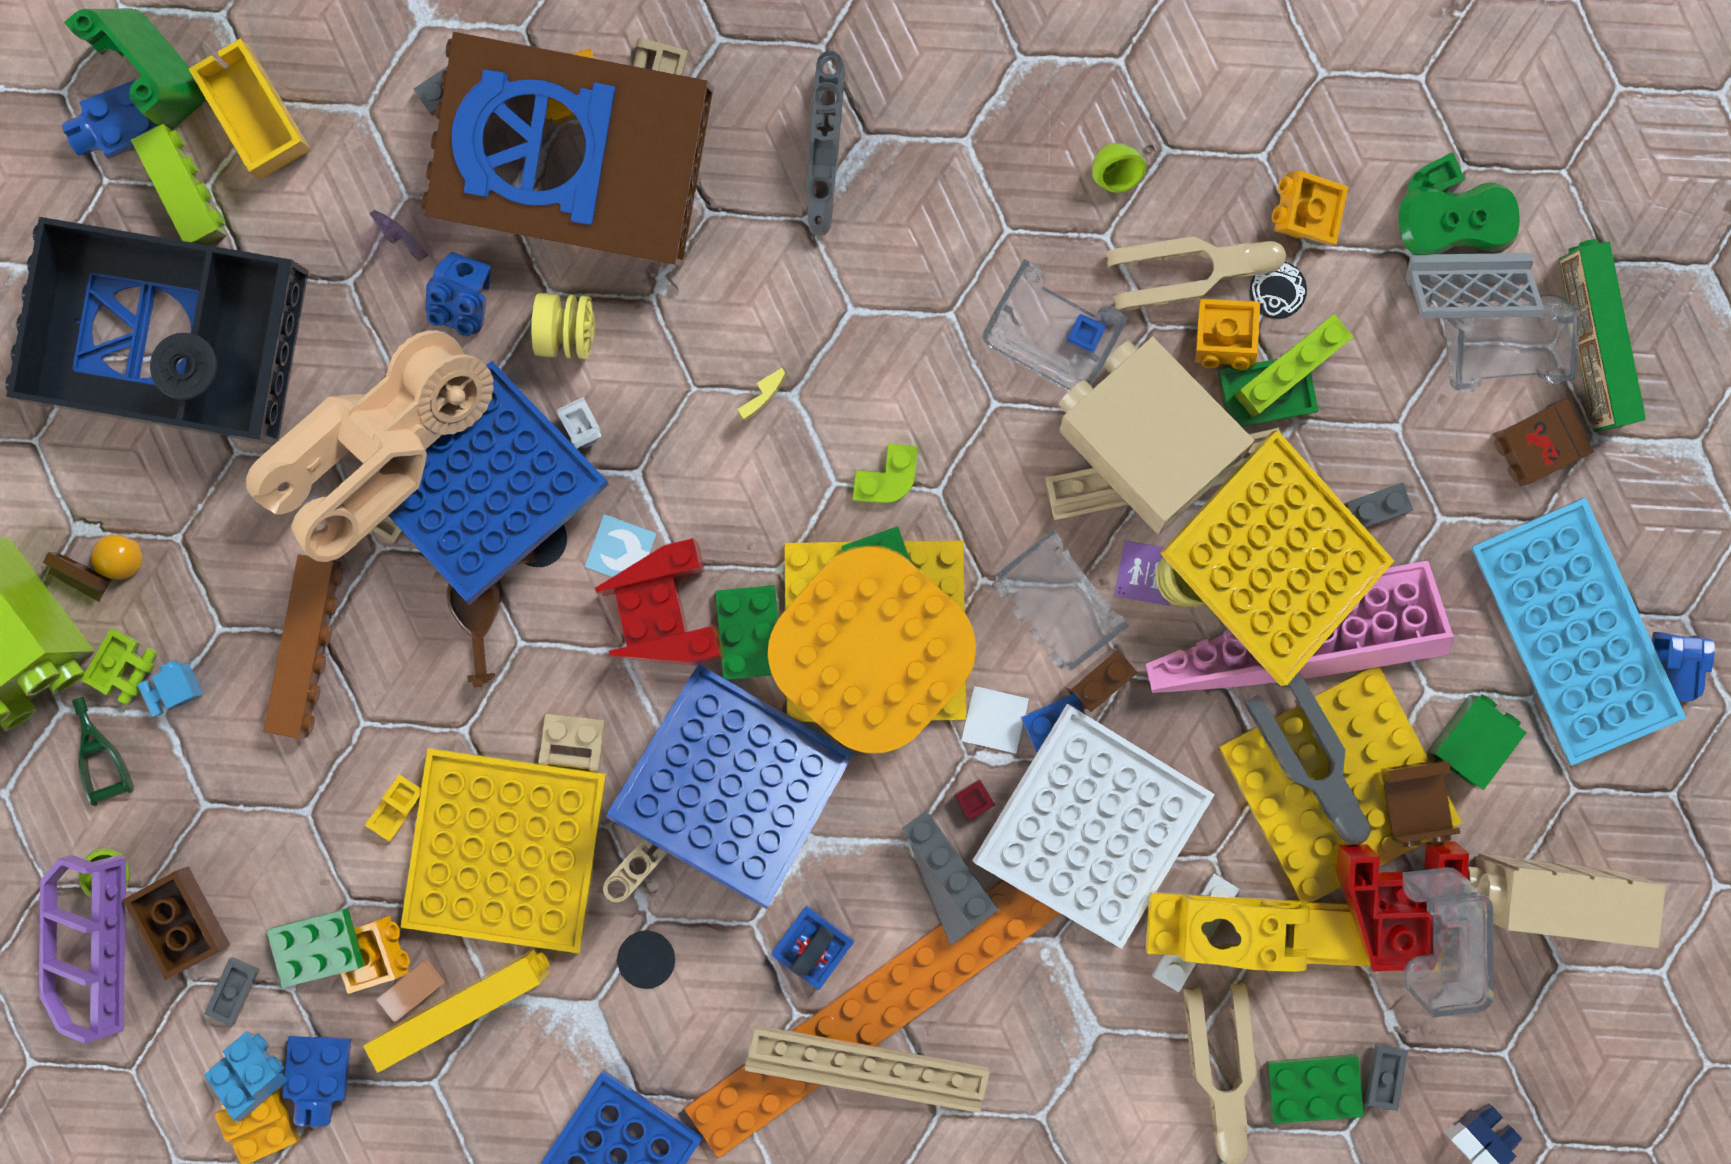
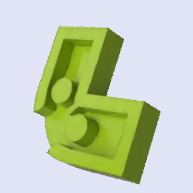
(892, 484)

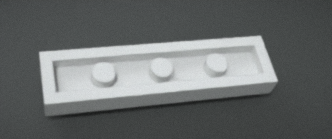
(1174, 970)

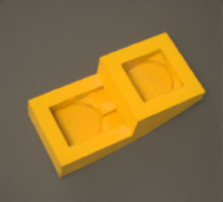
(395, 808)

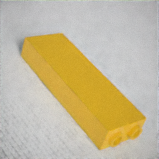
(457, 1009)

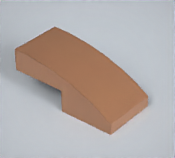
(410, 990)

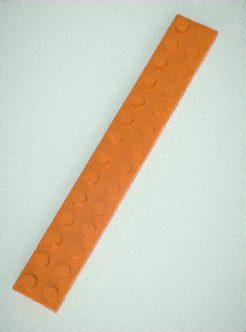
(871, 1013)

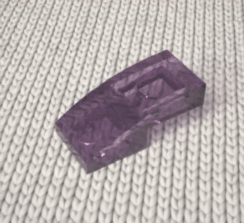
(395, 232)

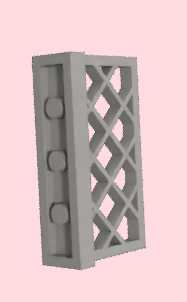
(1474, 272)

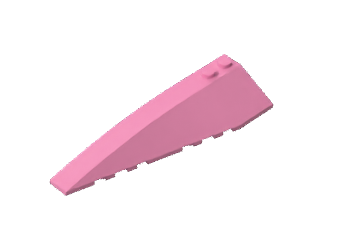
(1390, 625)

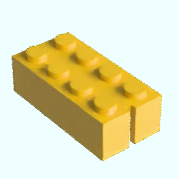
(250, 109)

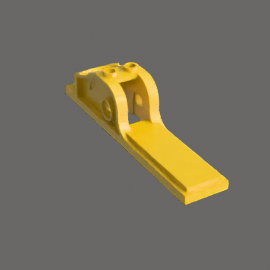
(1316, 932)

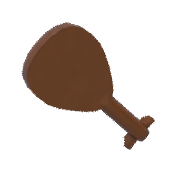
(476, 621)

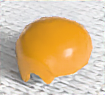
(116, 557)

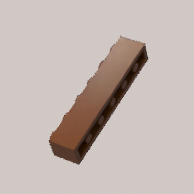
(302, 647)

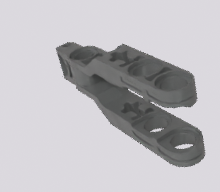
(824, 150)
(1332, 791)

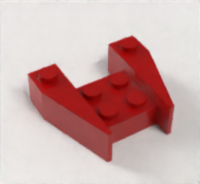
(654, 612)

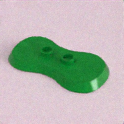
(1476, 218)

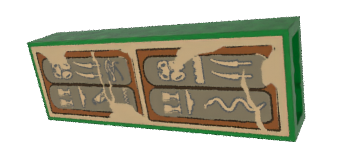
(1603, 336)

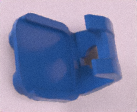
(458, 299)
(1685, 662)

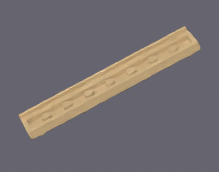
(1089, 492)
(866, 1068)

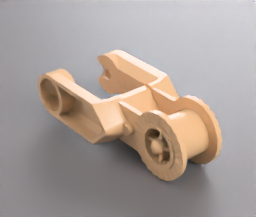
(425, 395)

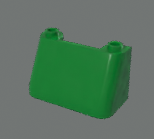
(166, 88)

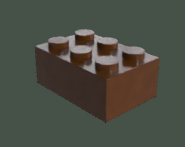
(176, 922)

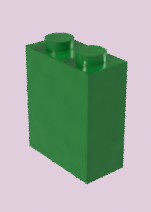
(1477, 740)

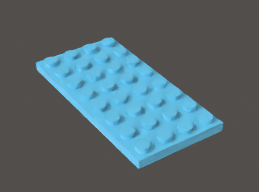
(1578, 632)

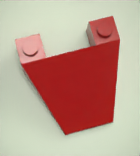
(1388, 921)

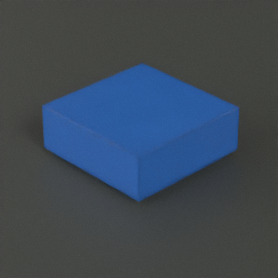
(1086, 333)

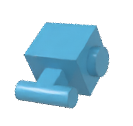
(174, 687)

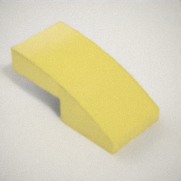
(769, 387)

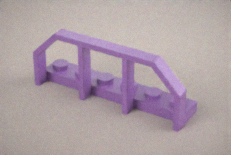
(107, 947)

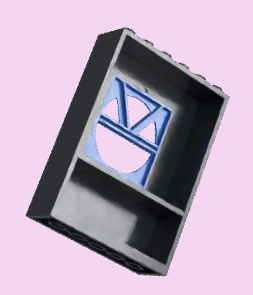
(234, 300)

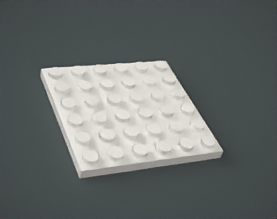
(1093, 826)

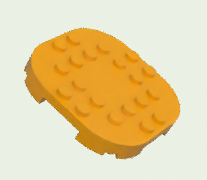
(871, 649)

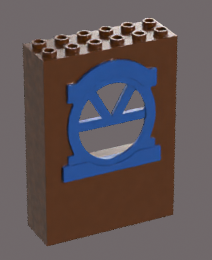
(638, 160)

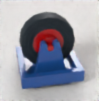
(812, 947)

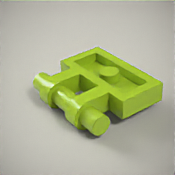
(111, 661)

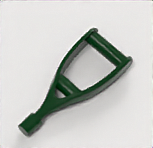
(88, 748)

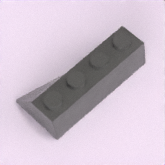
(951, 884)

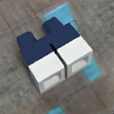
(1479, 1141)

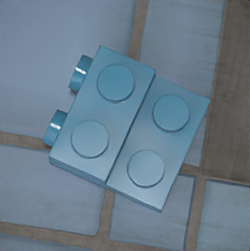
(245, 1075)

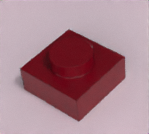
(974, 799)

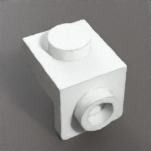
(580, 423)

